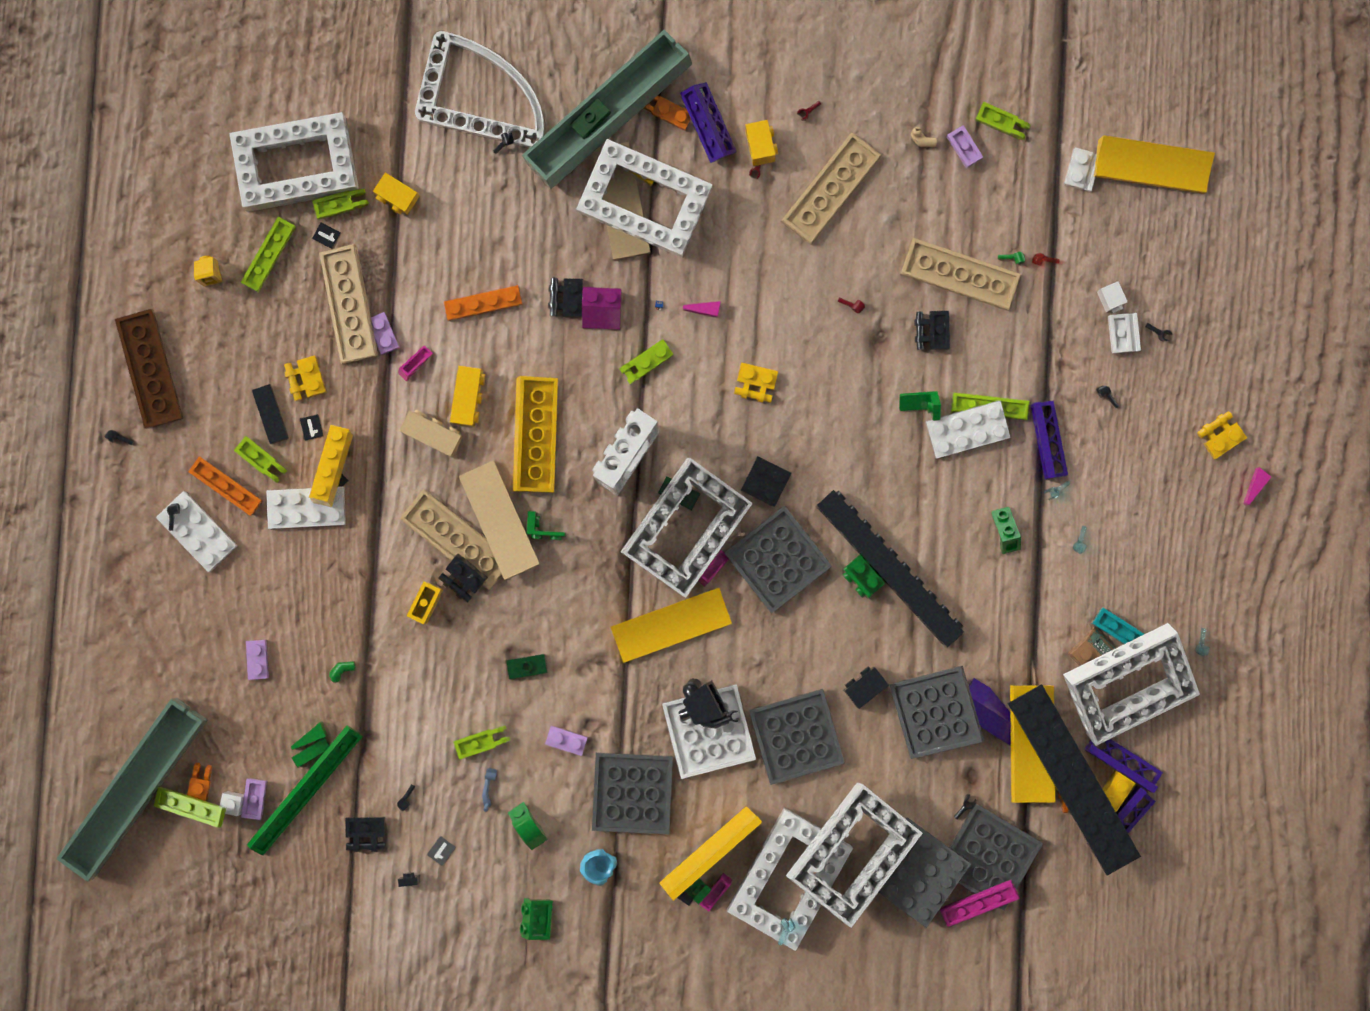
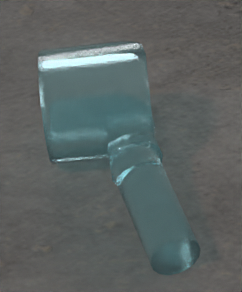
(1055, 490)
(1079, 546)
(1202, 649)
(788, 927)

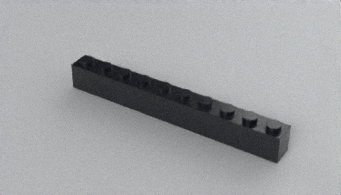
(890, 569)

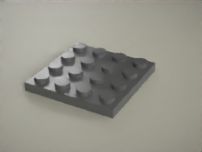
(778, 559)
(936, 712)
(796, 736)
(632, 793)
(994, 849)
(925, 878)

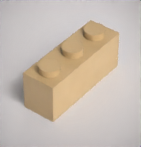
(431, 433)

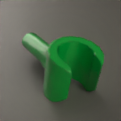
(1018, 256)

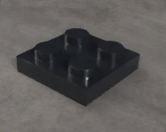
(766, 481)

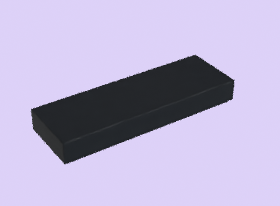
(270, 414)

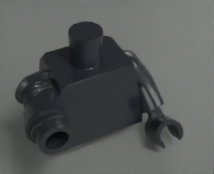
(704, 705)

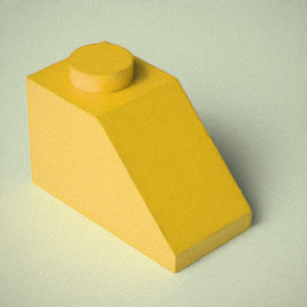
(207, 271)

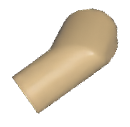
(922, 141)

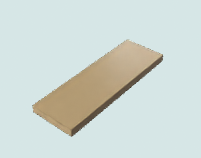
(831, 188)
(623, 193)
(960, 274)
(348, 304)
(499, 520)
(451, 535)

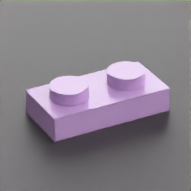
(964, 146)
(384, 334)
(257, 659)
(566, 740)
(254, 799)

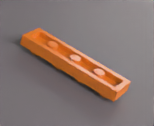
(483, 303)
(225, 486)

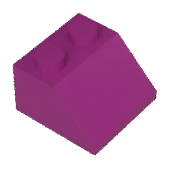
(601, 308)

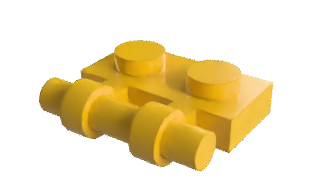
(310, 375)
(757, 377)
(1225, 440)

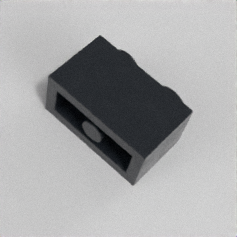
(865, 687)

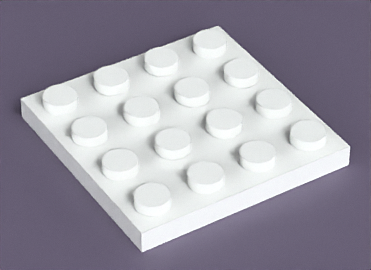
(709, 749)

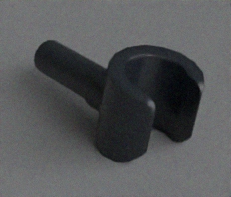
(507, 139)
(1160, 333)
(1105, 391)
(111, 435)
(171, 510)
(402, 803)
(966, 805)

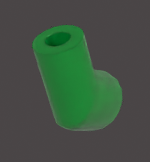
(339, 668)

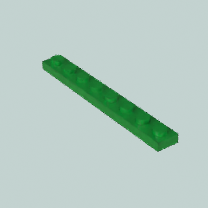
(304, 790)

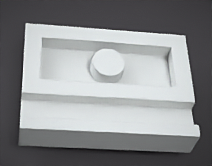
(1081, 170)
(1124, 333)

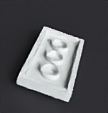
(968, 429)
(295, 509)
(198, 532)

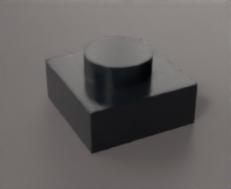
(408, 879)

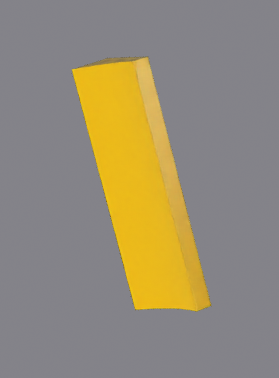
(1153, 164)
(535, 434)
(671, 625)
(1028, 775)
(710, 852)

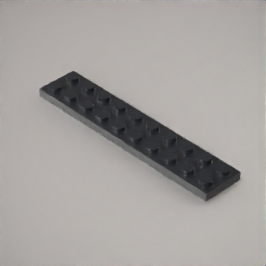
(1074, 780)

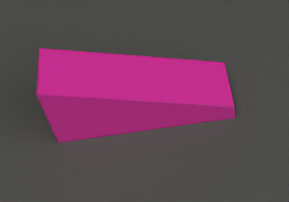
(708, 309)
(414, 363)
(1258, 481)
(713, 568)
(716, 892)

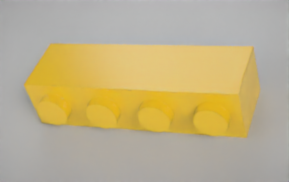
(331, 466)

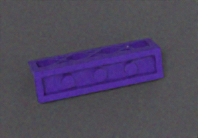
(706, 123)
(1044, 440)
(1123, 769)
(1130, 804)

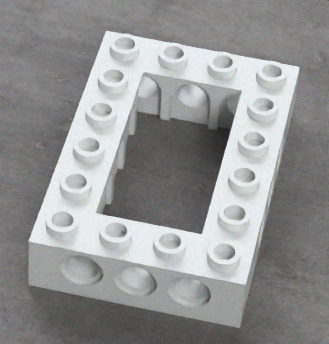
(300, 189)
(670, 240)
(635, 439)
(732, 511)
(1142, 706)
(876, 872)
(744, 900)

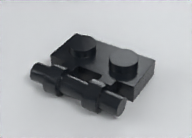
(572, 297)
(938, 330)
(466, 574)
(365, 827)

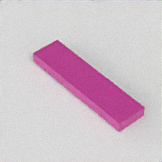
(979, 903)

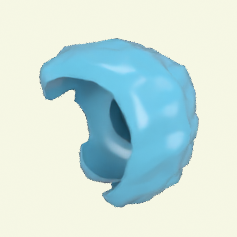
(598, 866)

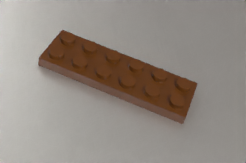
(148, 368)

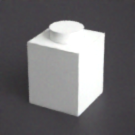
(1112, 297)
(232, 802)

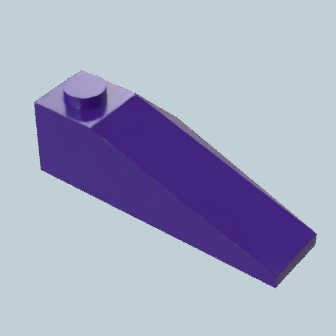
(991, 711)

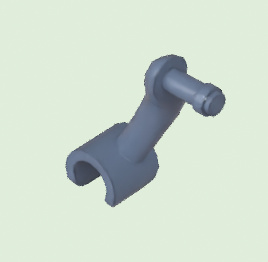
(490, 775)

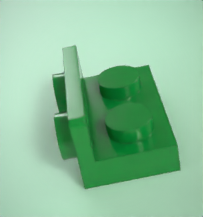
(863, 577)
(536, 919)

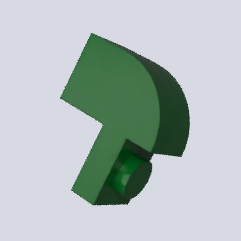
(527, 826)

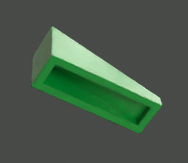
(314, 734)
(310, 752)

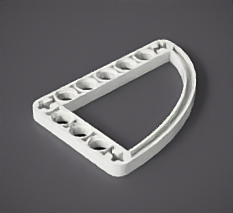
(489, 124)

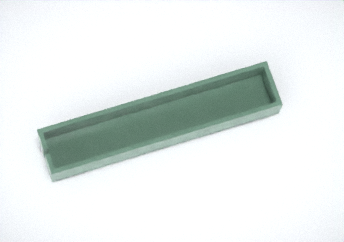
(622, 94)
(132, 789)

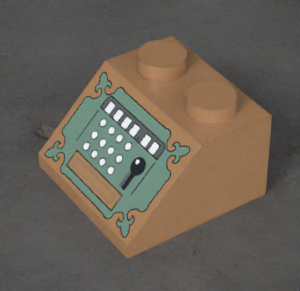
(1090, 647)

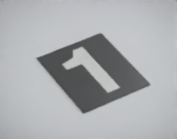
(441, 850)

